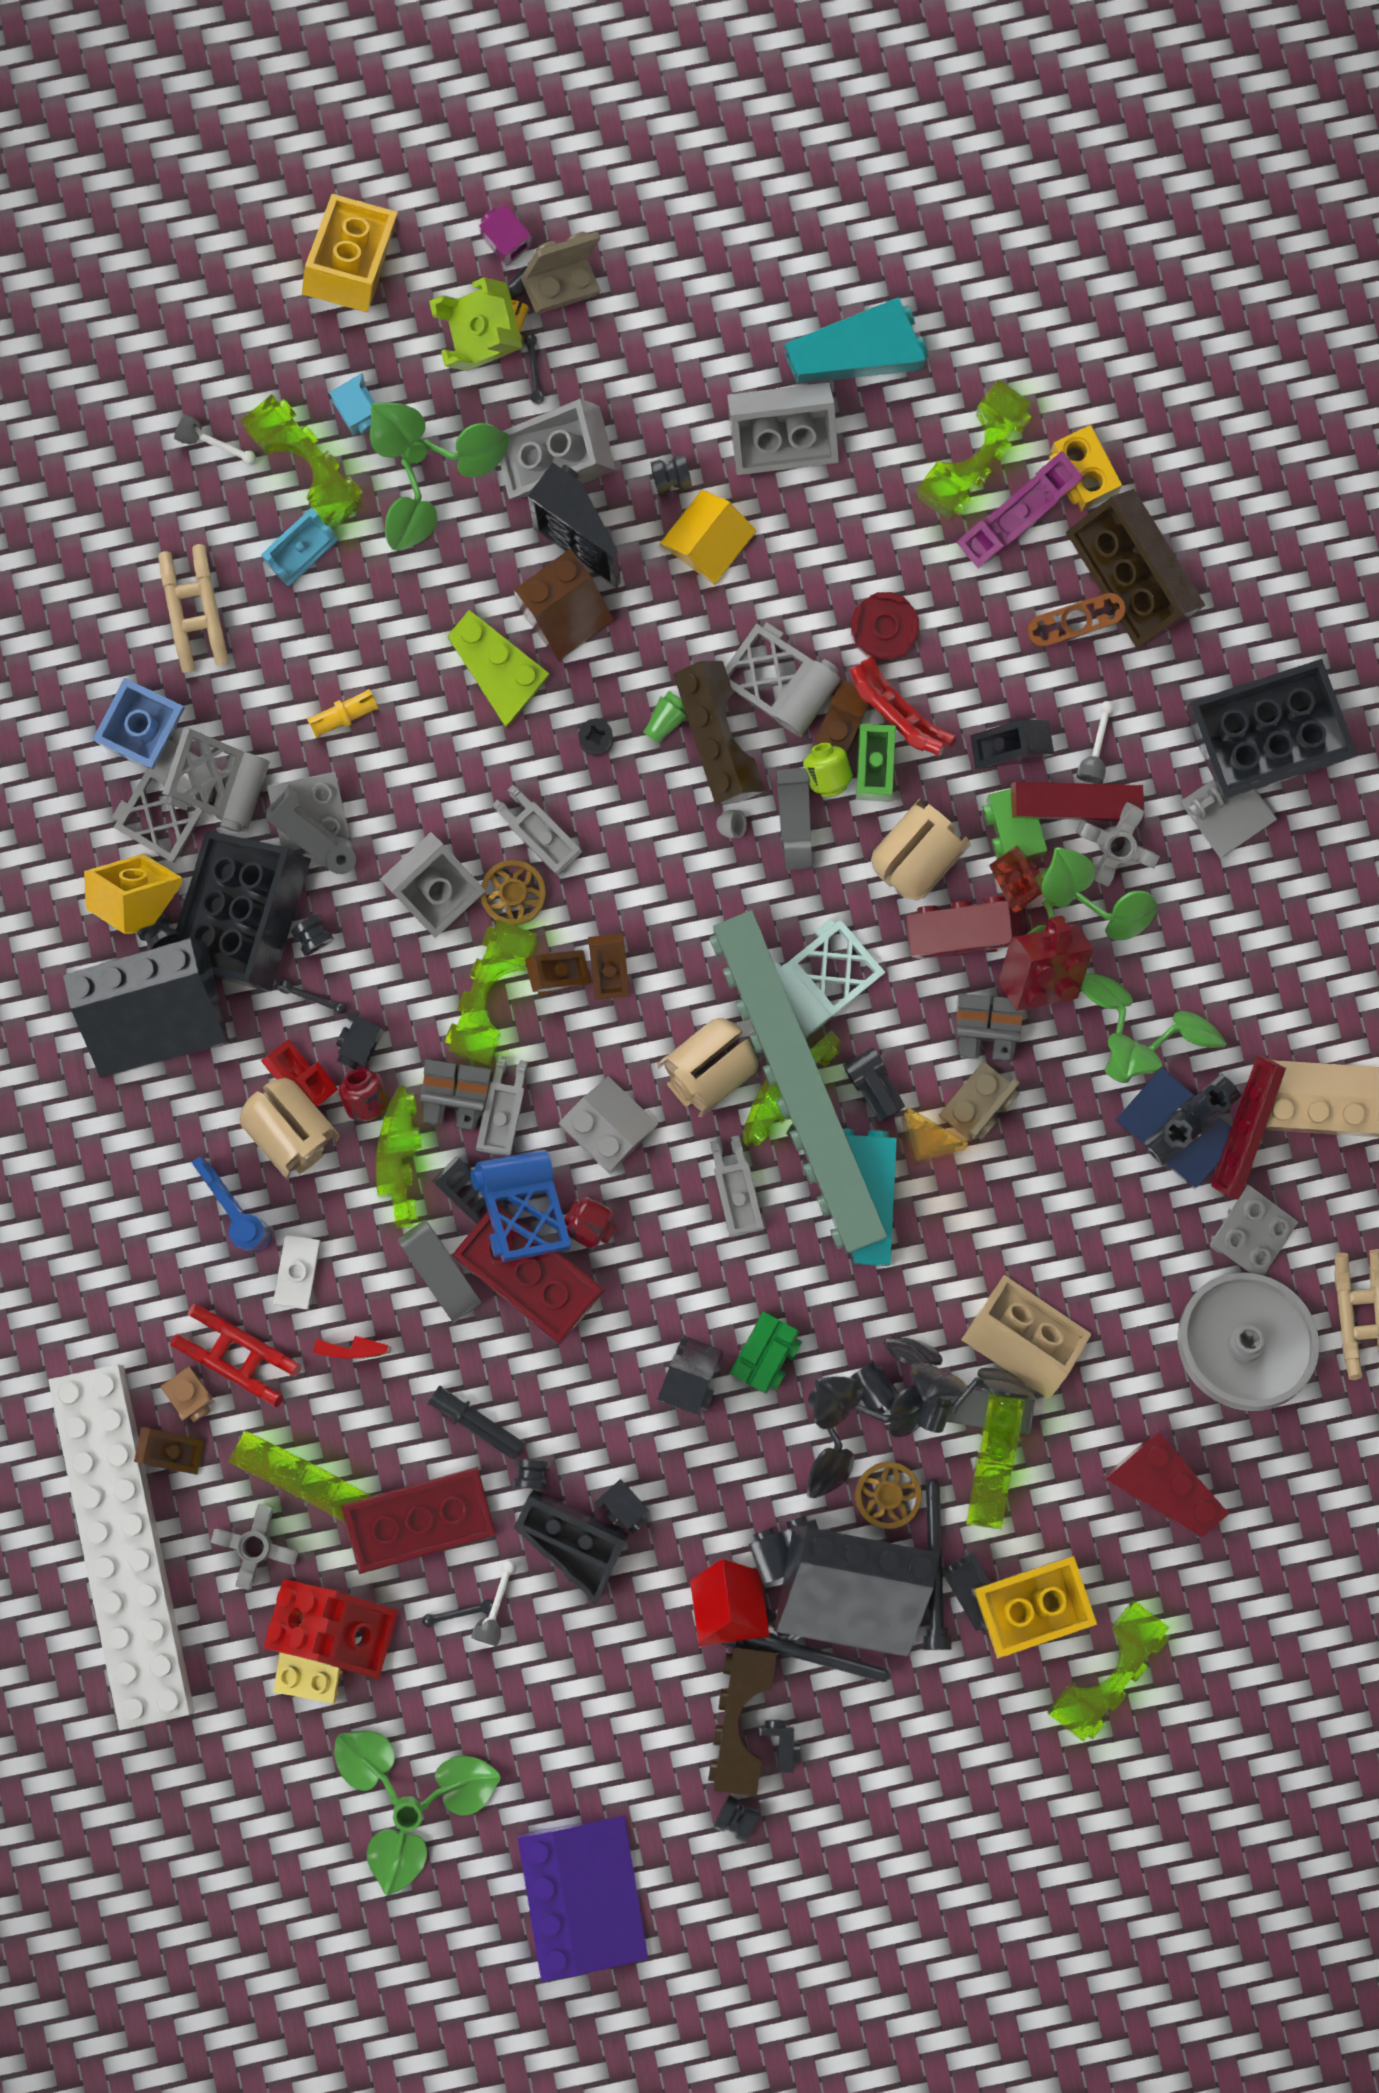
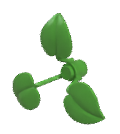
(398, 432)
(1073, 873)
(1129, 1056)
(394, 1855)

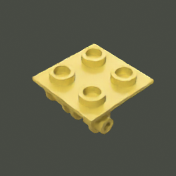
(306, 1679)

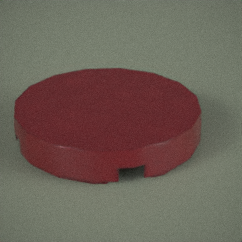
(884, 626)

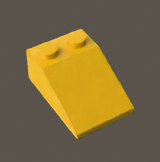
(348, 253)
(1035, 1606)

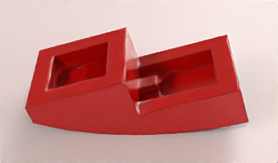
(289, 1063)
(360, 1349)

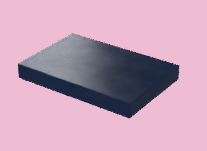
(1152, 1110)

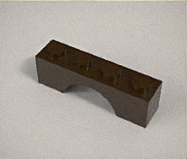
(728, 769)
(737, 1767)

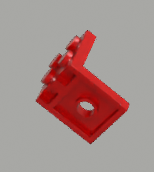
(330, 1628)

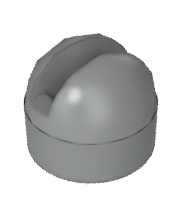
(732, 824)

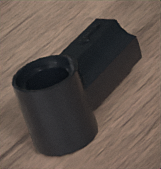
(870, 1077)

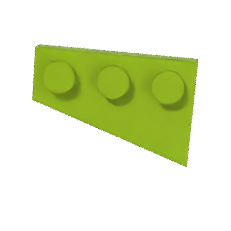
(499, 668)

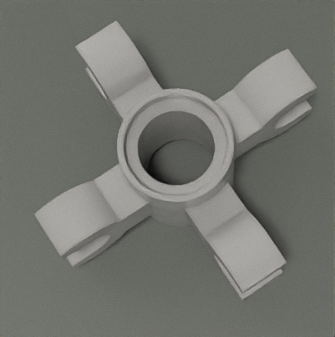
(1129, 819)
(259, 1529)

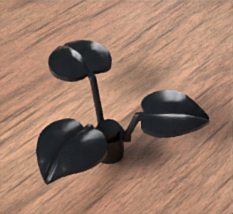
(938, 1386)
(831, 1405)

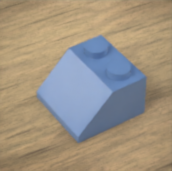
(138, 724)

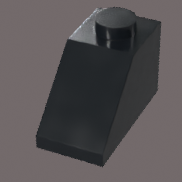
(1012, 743)

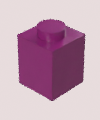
(505, 234)

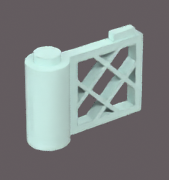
(807, 1000)

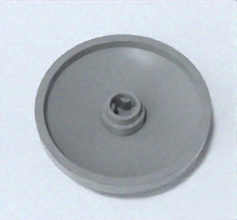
(1248, 1341)

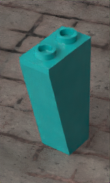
(859, 346)
(876, 1162)

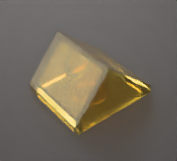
(929, 1141)

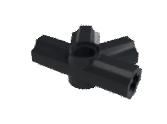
(1192, 1119)

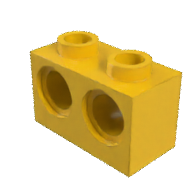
(1094, 465)

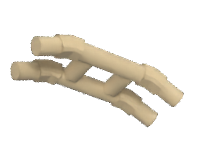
(208, 621)
(1346, 1300)

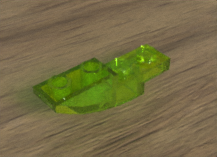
(765, 1108)
(398, 1142)
(994, 1461)
(294, 1475)

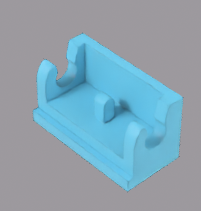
(299, 547)

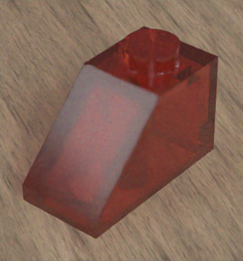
(1017, 878)

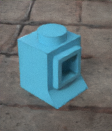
(354, 404)

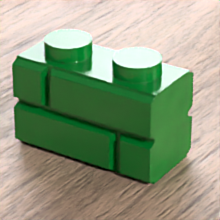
(765, 1353)

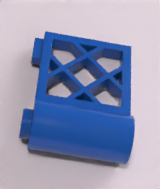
(515, 1178)
(245, 1229)

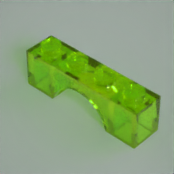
(275, 430)
(949, 483)
(505, 953)
(1137, 1636)

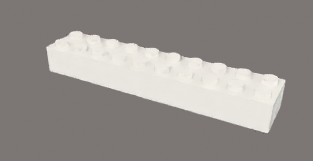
(121, 1547)

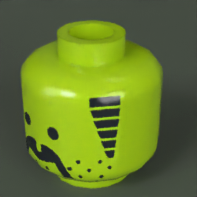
(828, 769)

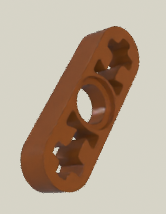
(1048, 619)

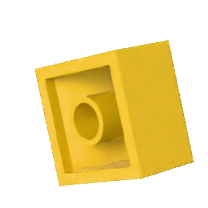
(130, 892)

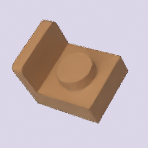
(188, 1395)

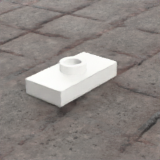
(296, 1272)

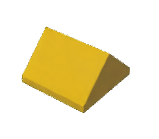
(709, 536)

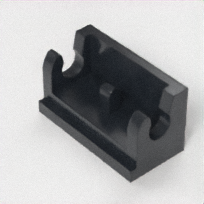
(963, 1577)

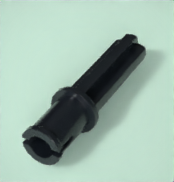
(476, 1423)

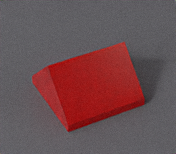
(728, 1604)

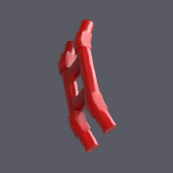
(897, 711)
(214, 1361)

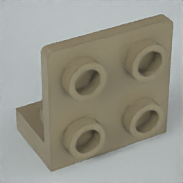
(561, 273)
(978, 1100)

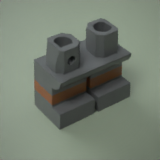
(972, 1026)
(439, 1091)

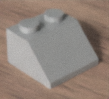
(433, 884)
(608, 1124)

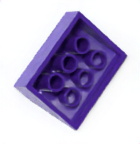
(582, 1898)

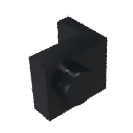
(788, 1749)

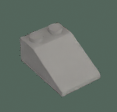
(565, 436)

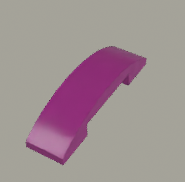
(1021, 510)

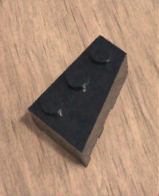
(690, 1376)
(572, 1541)

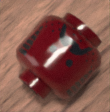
(363, 1095)
(590, 1222)

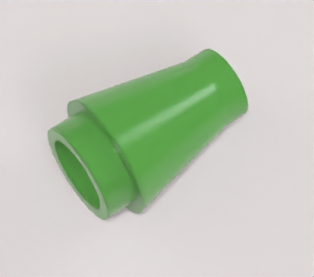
(666, 717)

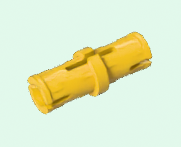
(342, 713)

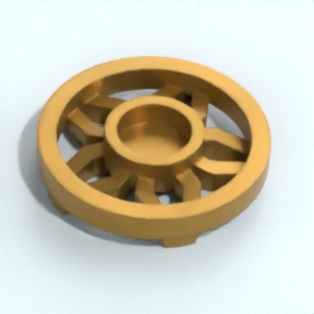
(513, 892)
(888, 1495)

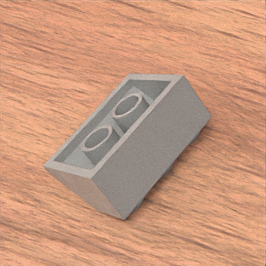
(783, 428)

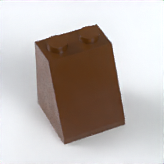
(563, 605)

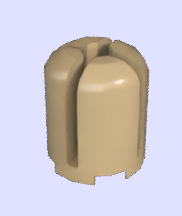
(918, 852)
(720, 1078)
(287, 1126)

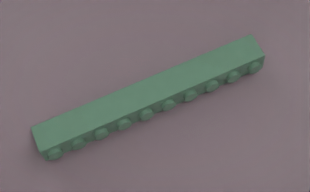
(799, 1083)

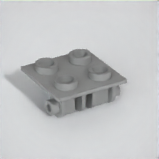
(320, 799)
(1227, 821)
(1253, 1232)

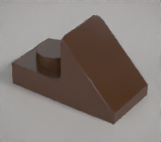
(843, 717)
(609, 966)
(557, 971)
(169, 1451)

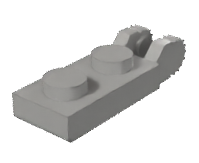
(539, 832)
(501, 1111)
(737, 1191)

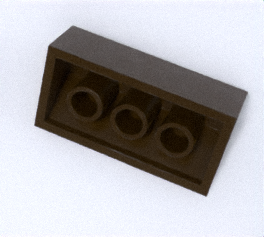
(1136, 563)

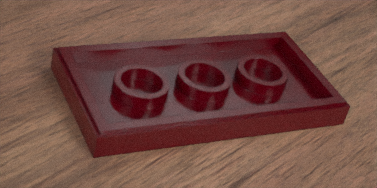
(540, 1287)
(418, 1520)

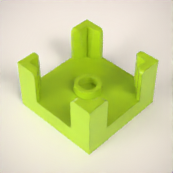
(480, 325)

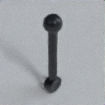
(537, 396)
(286, 987)
(429, 1619)

